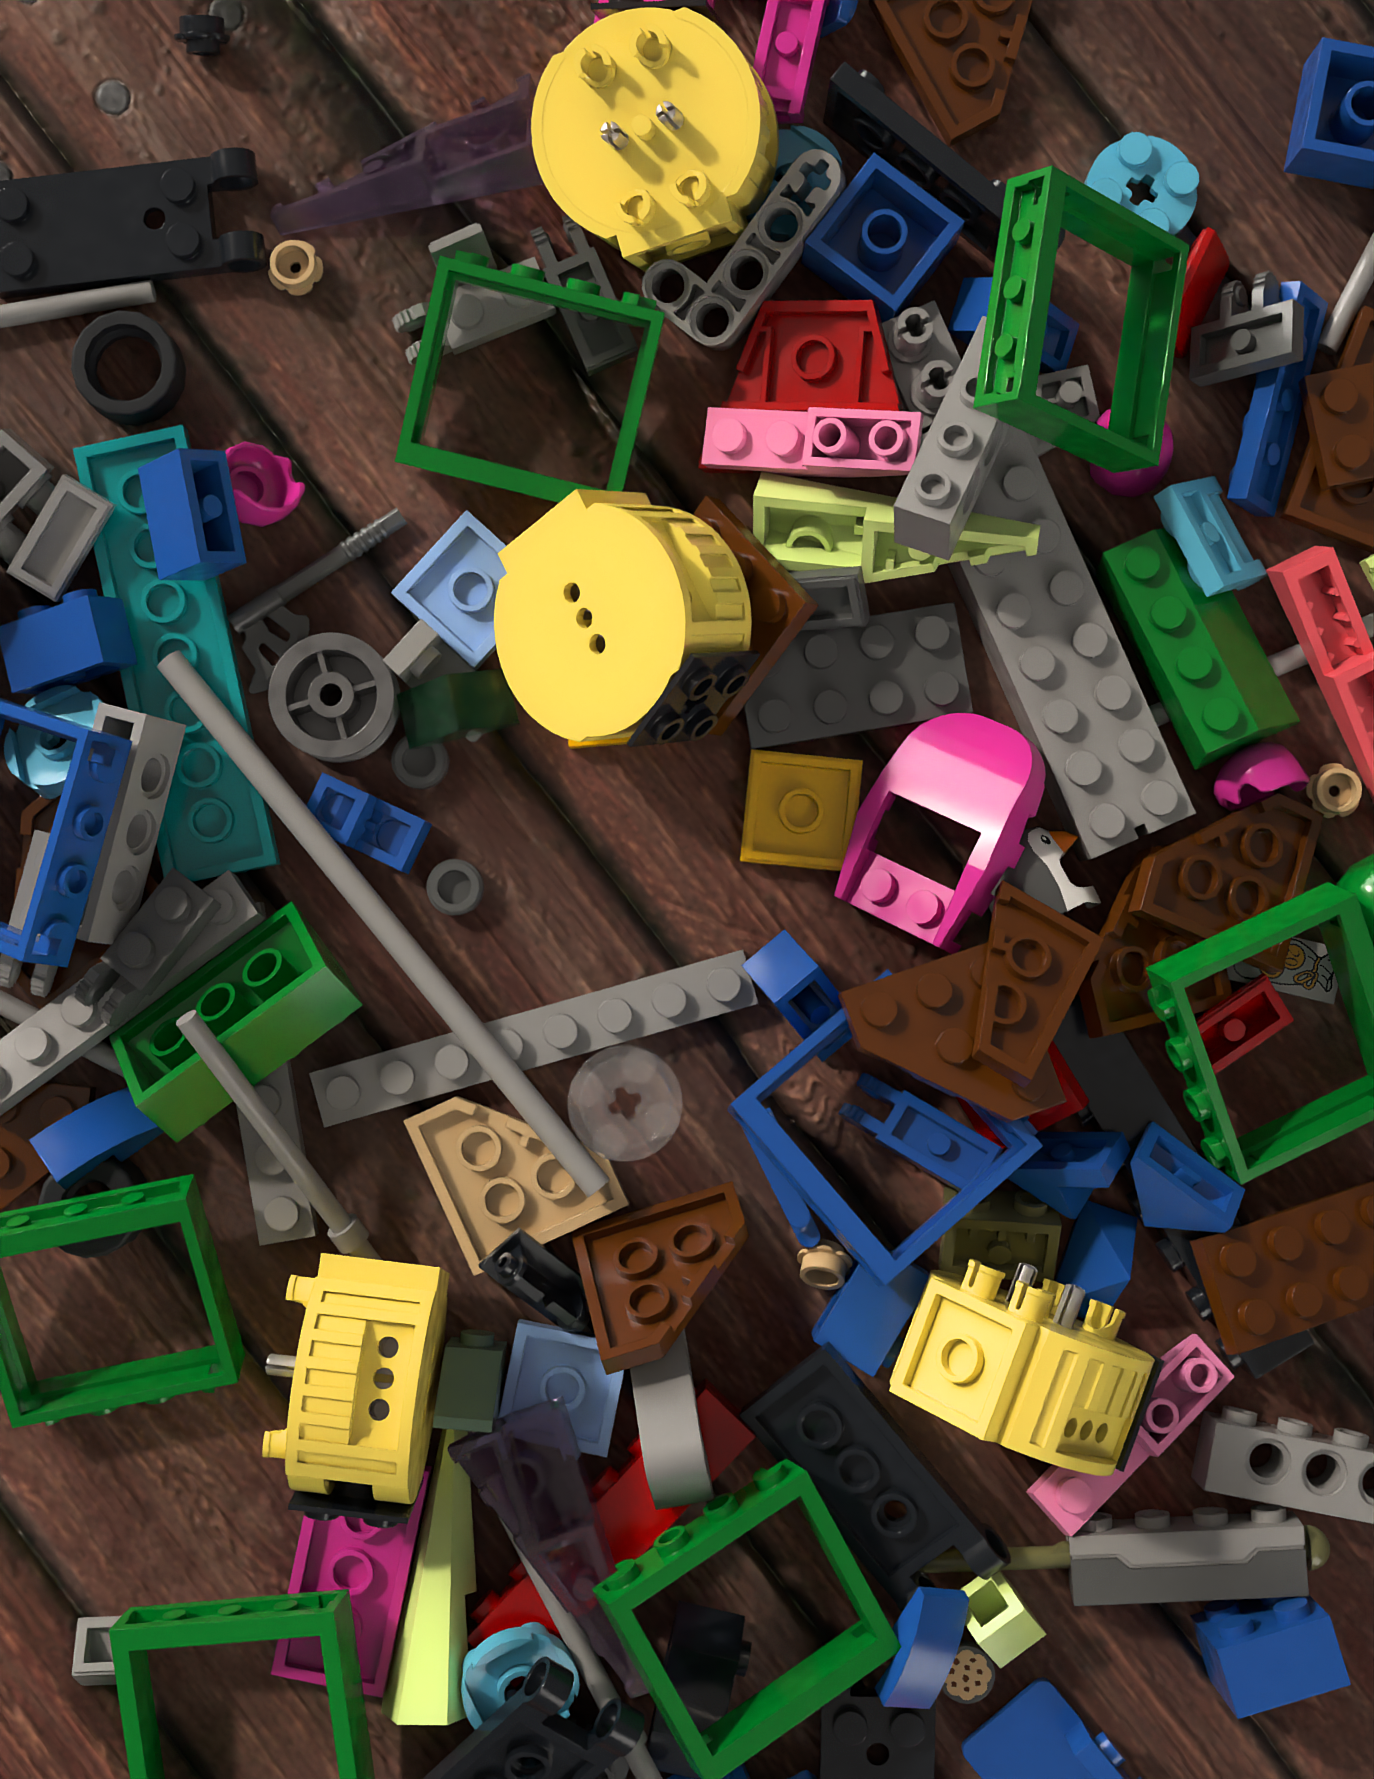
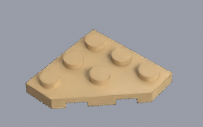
(502, 1177)

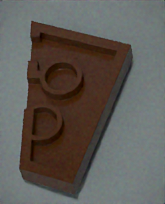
(1028, 981)

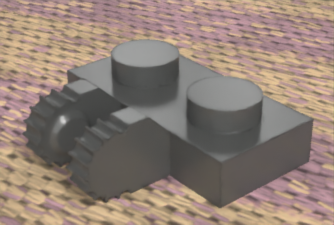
(1244, 339)

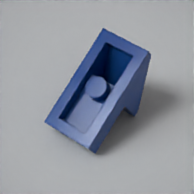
(1071, 1167)

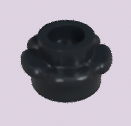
(202, 34)

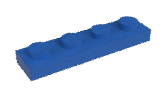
(1274, 415)

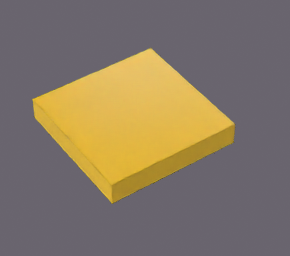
(799, 809)

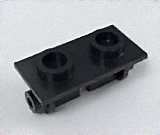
(539, 1280)

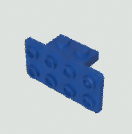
(1041, 1739)

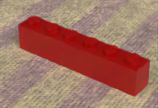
(626, 1516)

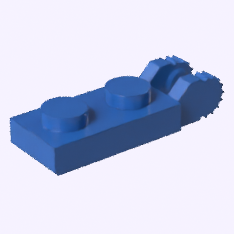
(923, 1135)

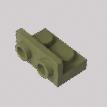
(1002, 1233)

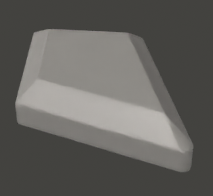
(1070, 390)

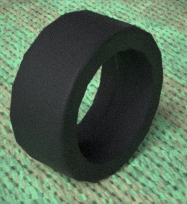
(101, 335)

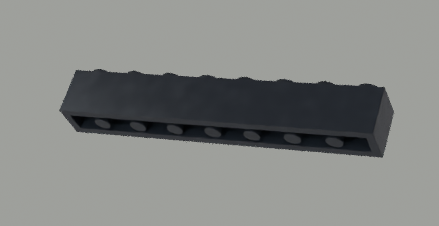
(1126, 1102)

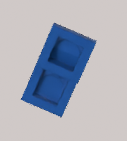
(368, 823)
(93, 1135)
(929, 1642)

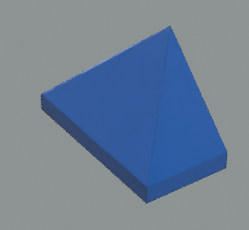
(1180, 1186)
(1099, 1254)

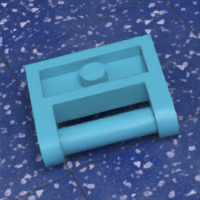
(1208, 536)

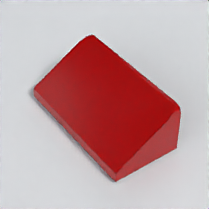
(1204, 273)
(1242, 1022)

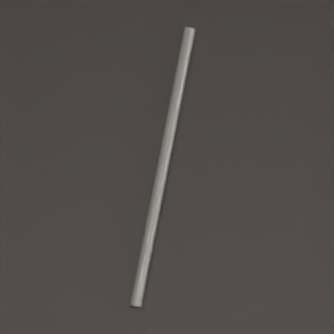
(383, 923)

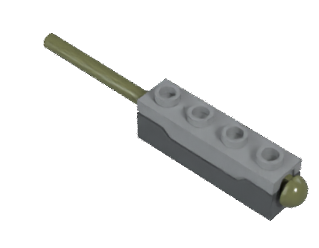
(1176, 1557)

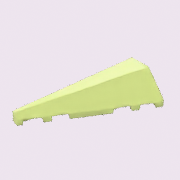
(837, 527)
(433, 1625)

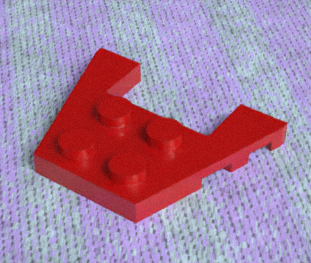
(814, 357)

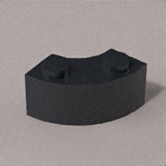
(702, 1663)

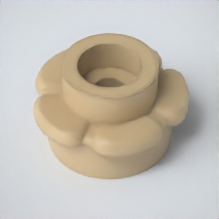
(291, 253)
(1348, 787)
(824, 1265)

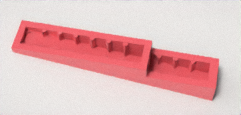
(1334, 643)

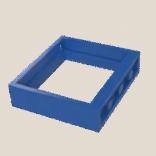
(73, 840)
(828, 1204)

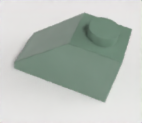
(471, 1382)

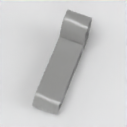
(755, 246)
(671, 1429)

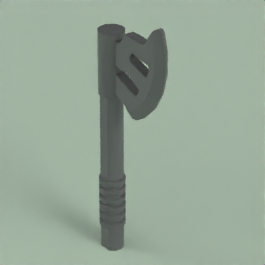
(272, 602)

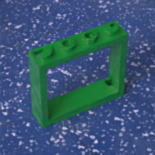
(529, 285)
(1018, 311)
(1317, 1122)
(133, 1382)
(235, 1621)
(794, 1693)

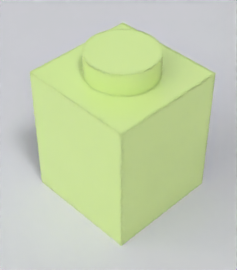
(1000, 1619)

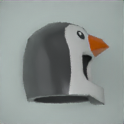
(1041, 874)

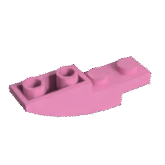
(813, 442)
(1183, 1390)

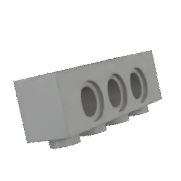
(949, 464)
(134, 819)
(1224, 1464)

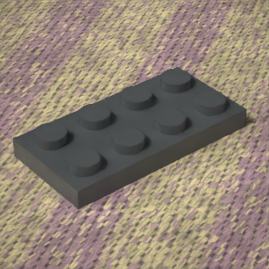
(862, 679)

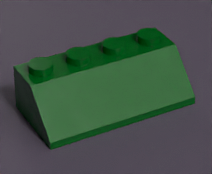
(1194, 650)
(259, 1000)

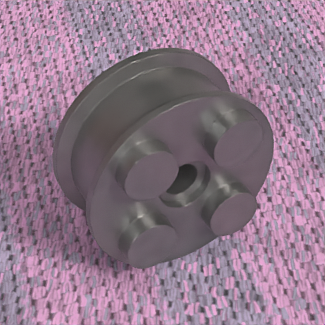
(301, 693)

